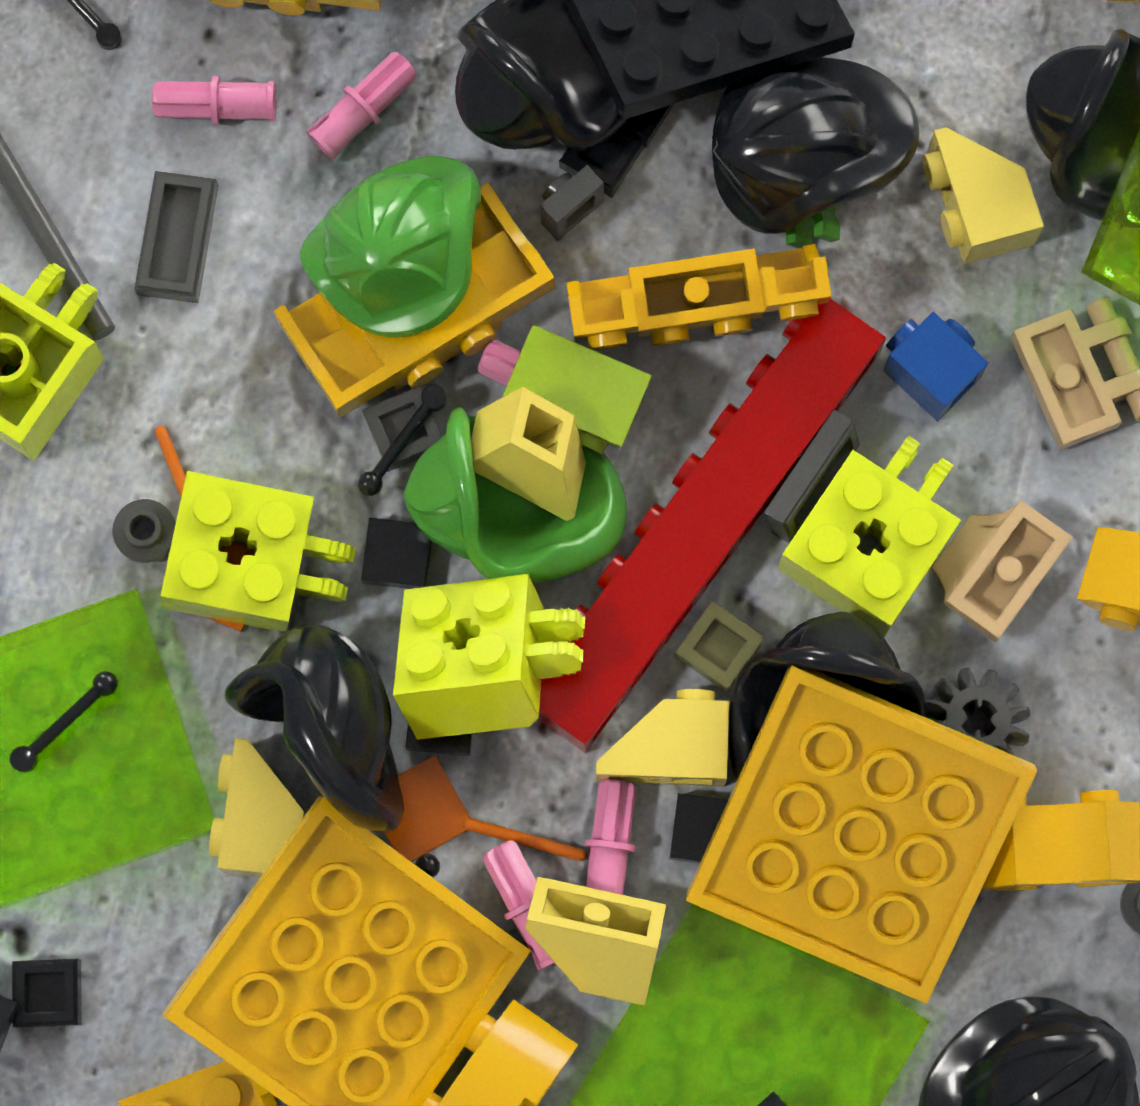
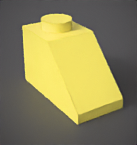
(673, 744)
(597, 937)

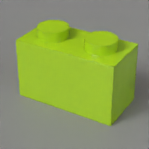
(583, 382)

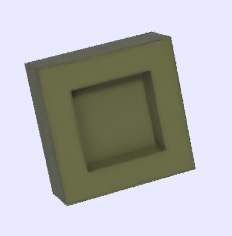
(719, 646)

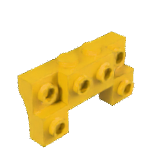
(698, 293)
(360, 365)

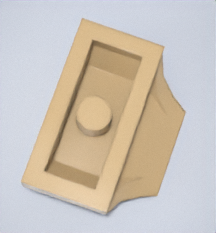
(998, 565)

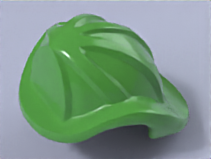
(398, 247)
(501, 529)

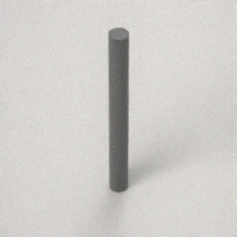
(48, 237)

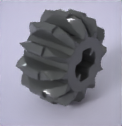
(981, 698)

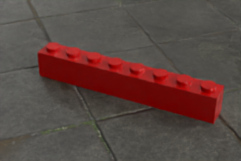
(708, 516)

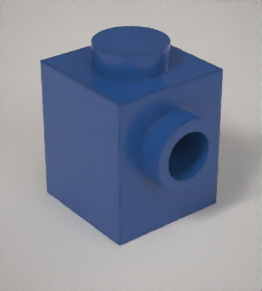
(934, 363)

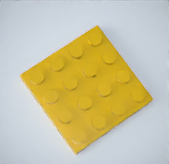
(860, 832)
(345, 973)

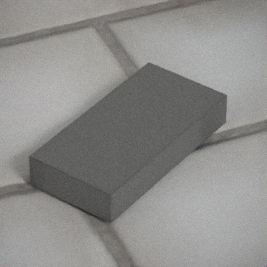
(176, 237)
(812, 476)

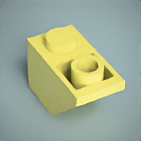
(983, 195)
(530, 450)
(256, 816)

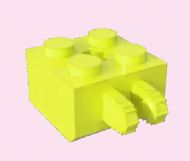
(52, 357)
(874, 503)
(263, 587)
(478, 655)

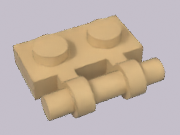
(1067, 377)

